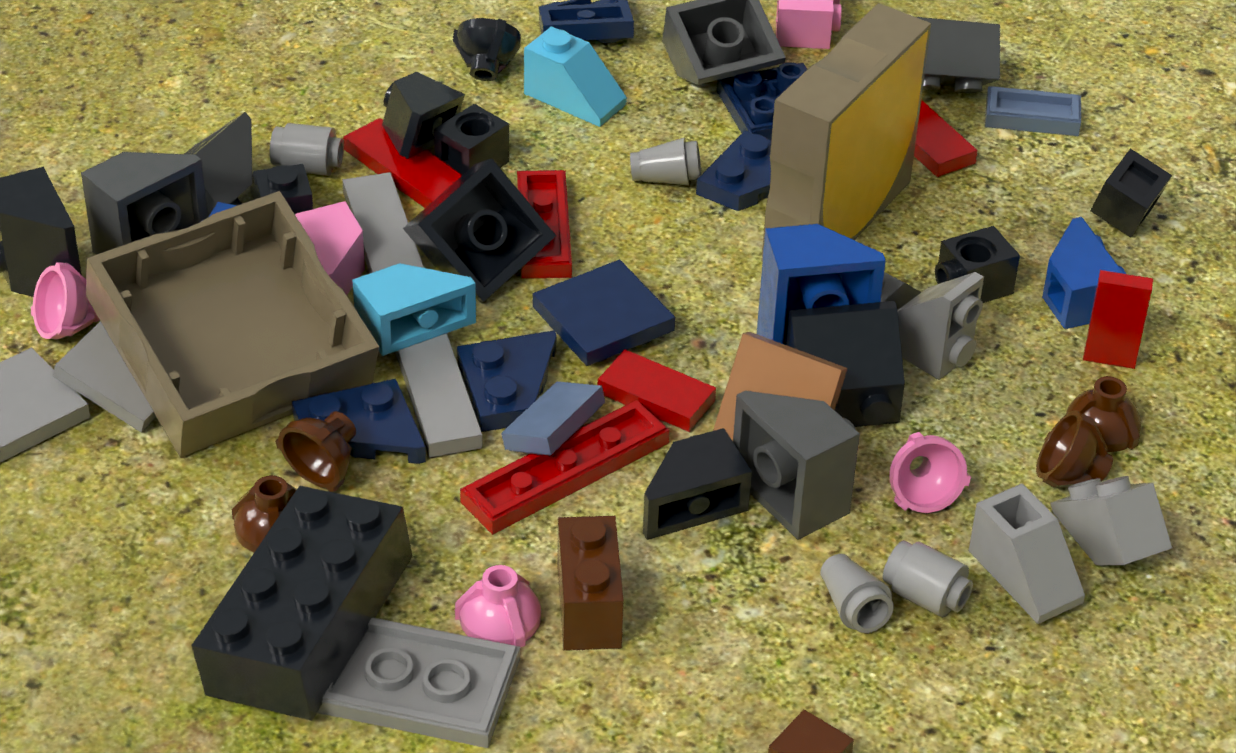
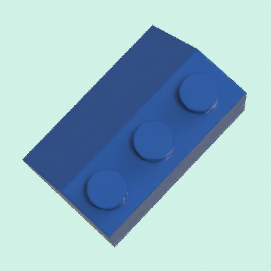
(813, 270)

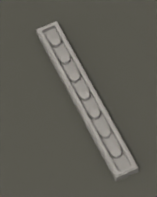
(429, 366)

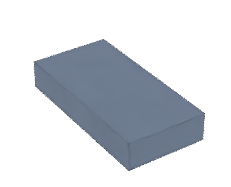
(1033, 111)
(553, 418)

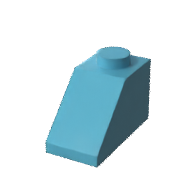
(571, 77)
(413, 304)

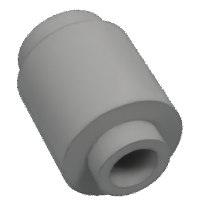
(307, 145)
(928, 578)

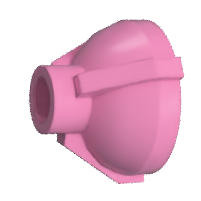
(61, 302)
(935, 481)
(499, 608)

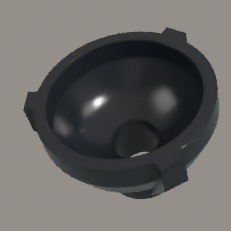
(486, 46)

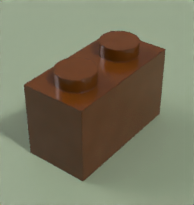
(589, 583)

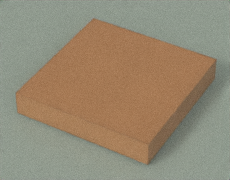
(778, 370)

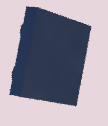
(753, 94)
(603, 312)

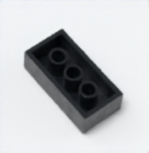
(303, 602)

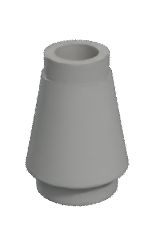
(667, 163)
(857, 594)

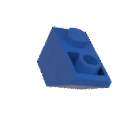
(1075, 273)

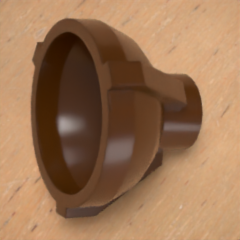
(1112, 411)
(319, 448)
(1073, 452)
(259, 510)

